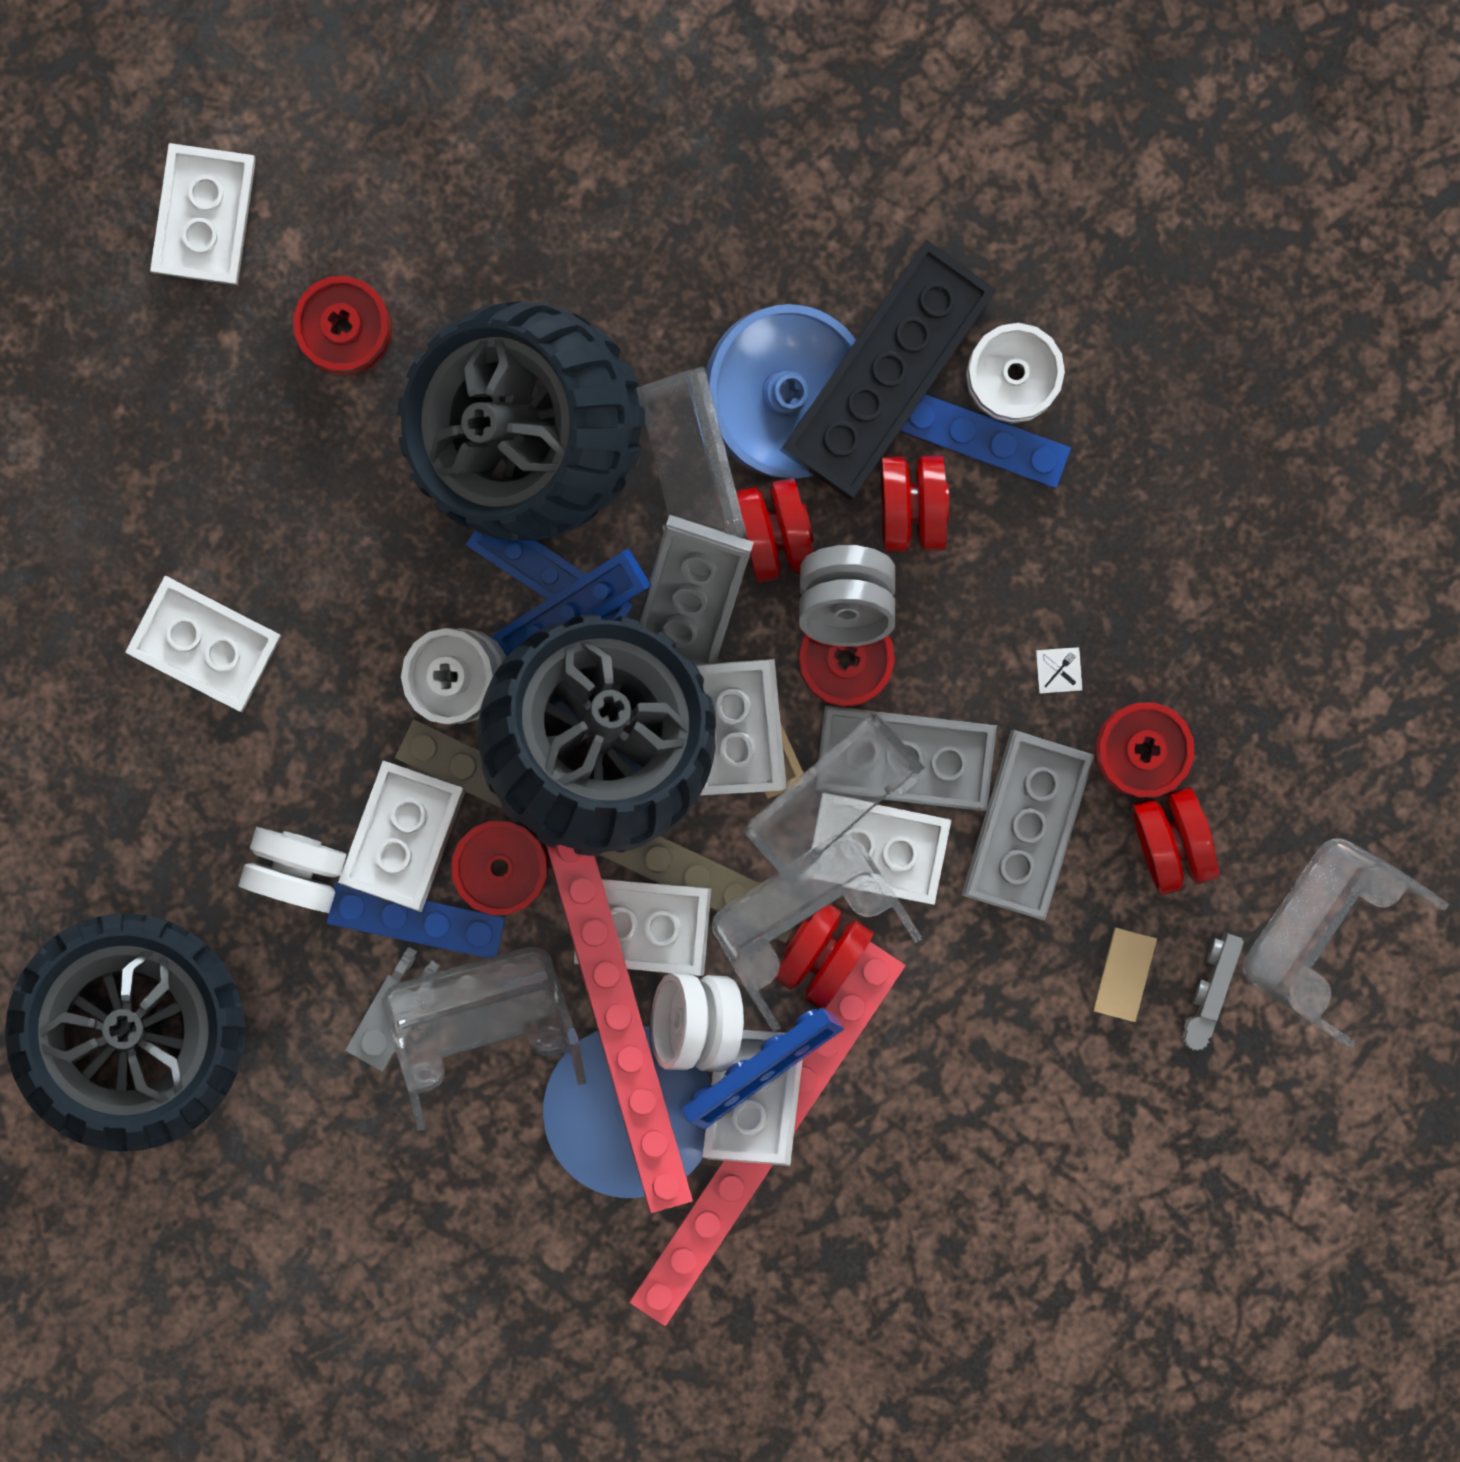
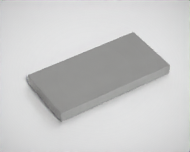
(694, 587)
(953, 753)
(1027, 825)

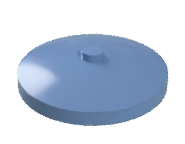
(767, 379)
(588, 1127)

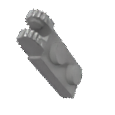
(1211, 993)
(372, 1038)

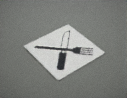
(1059, 670)

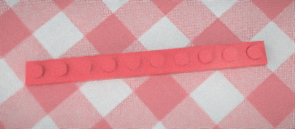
(620, 1028)
(737, 1181)

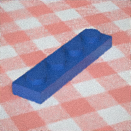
(987, 441)
(533, 566)
(594, 593)
(435, 926)
(751, 1075)

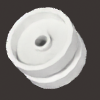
(1033, 354)
(431, 668)
(292, 869)
(696, 1022)

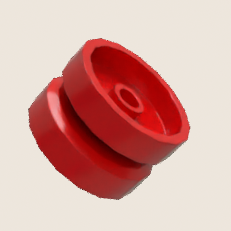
(327, 305)
(914, 503)
(776, 530)
(847, 685)
(1169, 744)
(1181, 839)
(474, 862)
(817, 951)

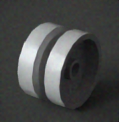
(847, 595)

